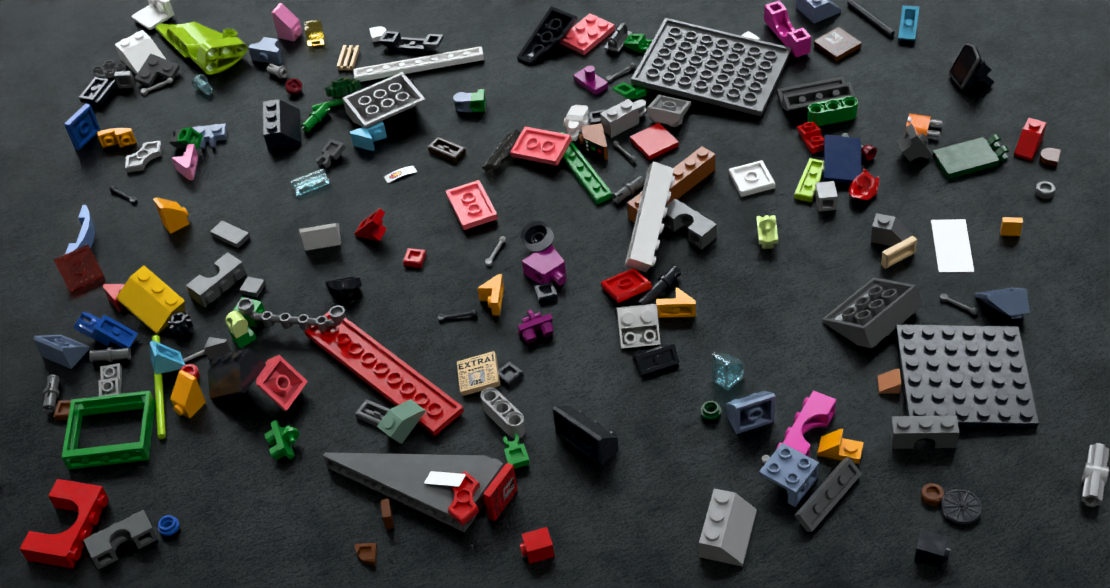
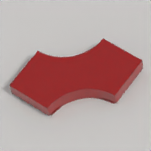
(463, 506)

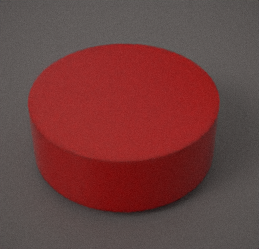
(191, 369)

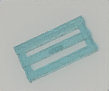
(310, 182)

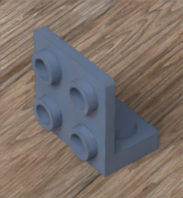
(791, 471)

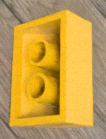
(150, 299)

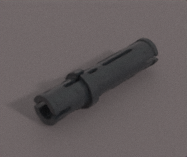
(663, 282)

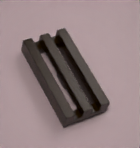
(444, 150)

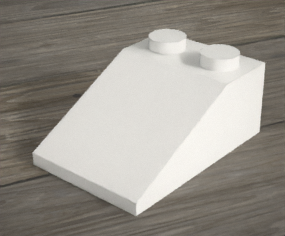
(136, 49)

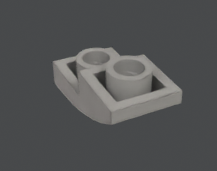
(110, 380)

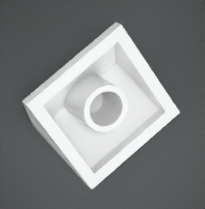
(320, 236)

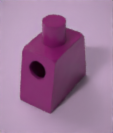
(545, 266)

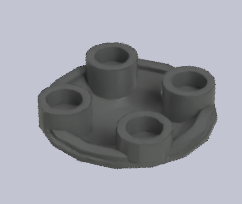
(108, 69)

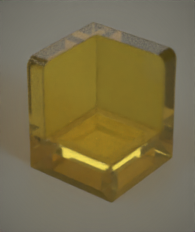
(314, 32)

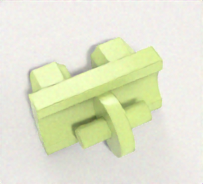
(767, 231)

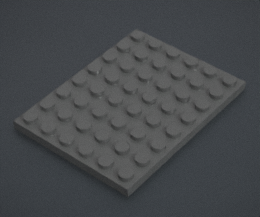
(712, 66)

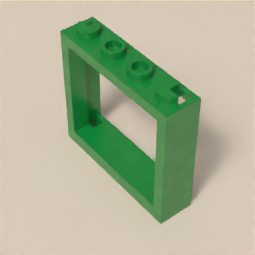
(108, 454)

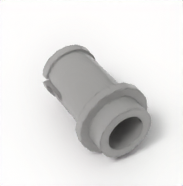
(280, 71)

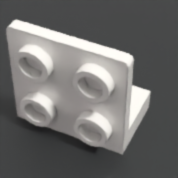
(153, 14)

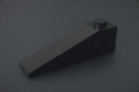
(548, 32)

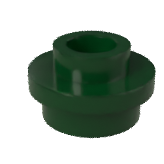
(710, 406)

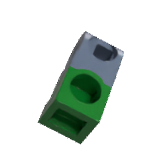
(470, 101)

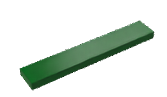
(586, 174)

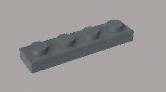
(828, 494)

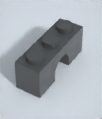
(700, 229)
(206, 290)
(909, 429)
(103, 544)

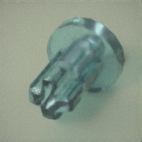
(200, 82)

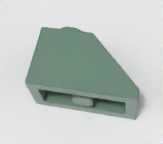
(401, 420)

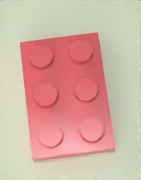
(587, 34)
(541, 146)
(471, 205)

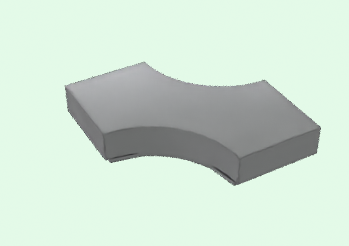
(139, 159)

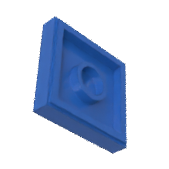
(82, 126)

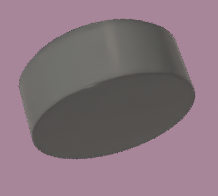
(1045, 190)

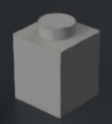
(826, 196)

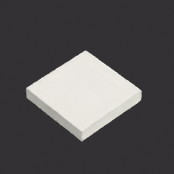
(751, 178)

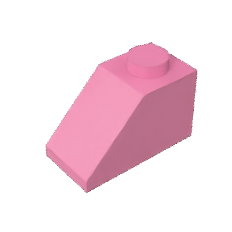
(286, 23)

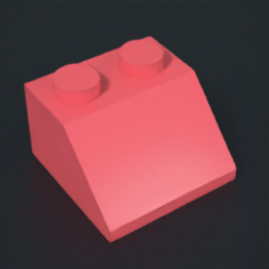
(280, 381)

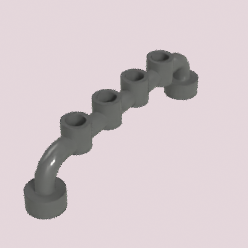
(336, 313)

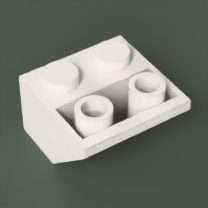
(638, 326)

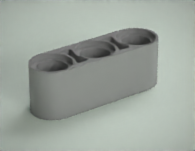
(503, 412)

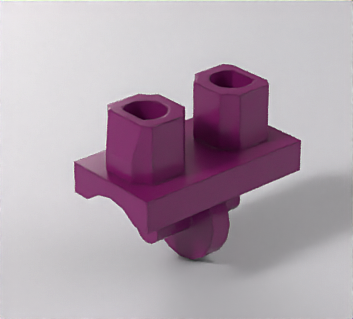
(534, 323)

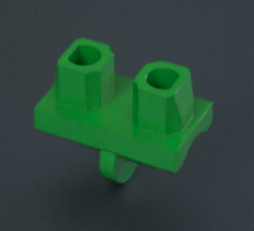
(284, 438)

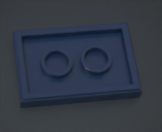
(841, 159)

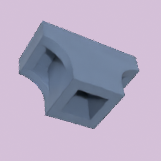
(267, 51)

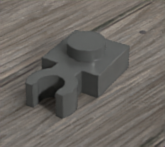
(332, 150)

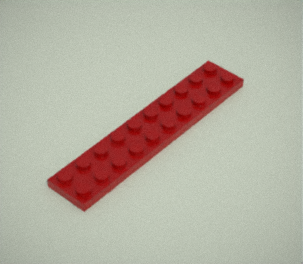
(386, 373)

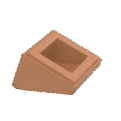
(889, 382)

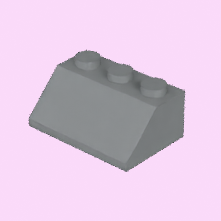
(727, 528)

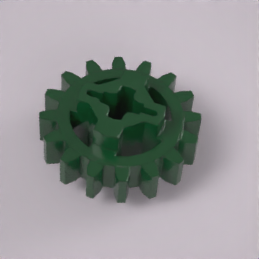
(342, 87)

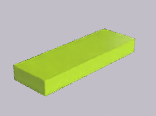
(812, 174)

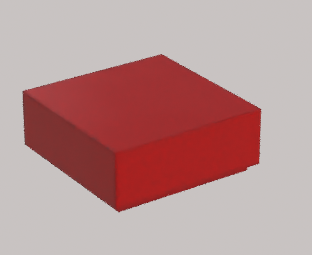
(414, 257)

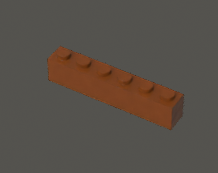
(686, 174)

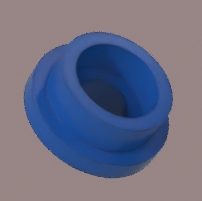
(165, 522)

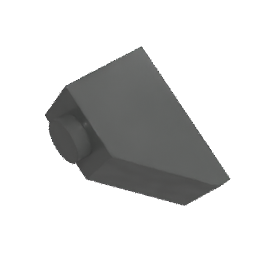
(888, 230)

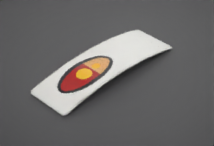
(399, 173)

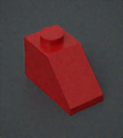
(1030, 139)

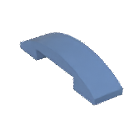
(87, 231)

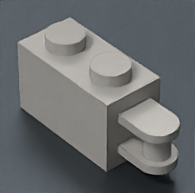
(622, 116)

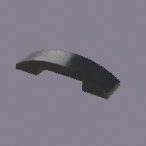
(410, 45)

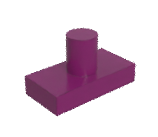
(590, 81)

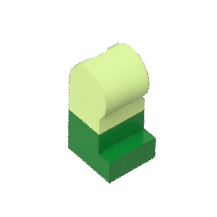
(239, 329)

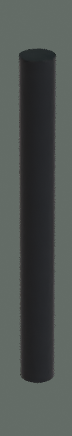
(871, 18)

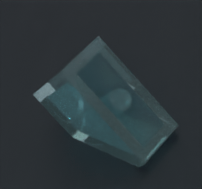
(726, 370)

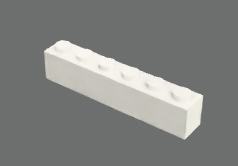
(649, 217)

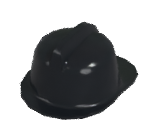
(537, 236)

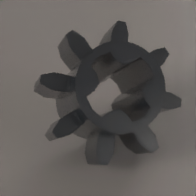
(180, 324)

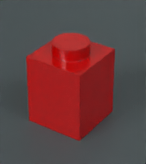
(537, 545)

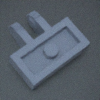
(211, 134)

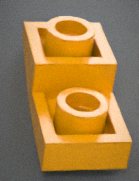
(115, 136)

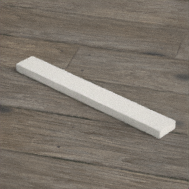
(419, 64)

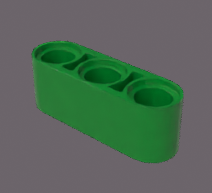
(833, 110)

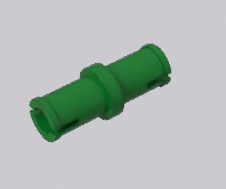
(315, 117)

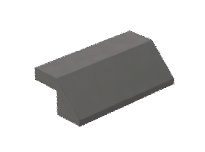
(805, 94)

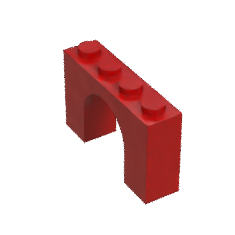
(66, 547)

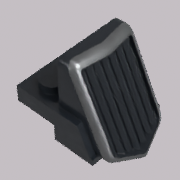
(969, 68)

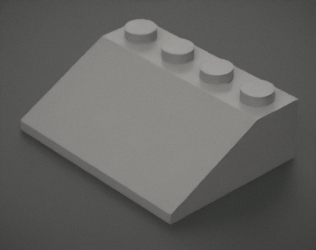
(382, 100)

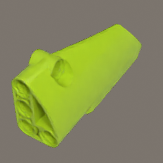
(205, 46)

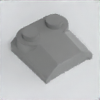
(668, 110)

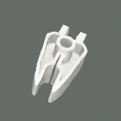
(575, 118)

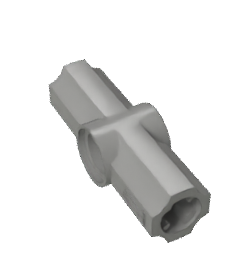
(1095, 475)

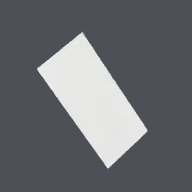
(952, 245)

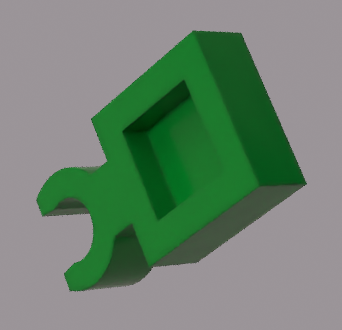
(515, 452)

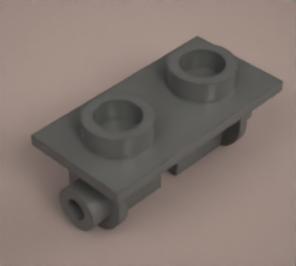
(616, 42)

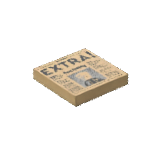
(478, 373)

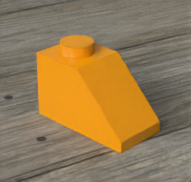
(171, 214)
(187, 395)

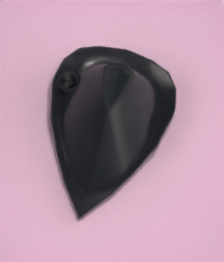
(345, 286)

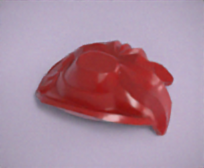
(864, 186)

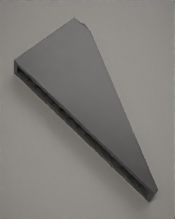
(404, 478)

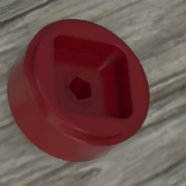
(293, 86)

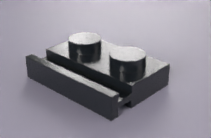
(97, 91)

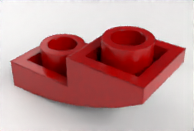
(811, 136)

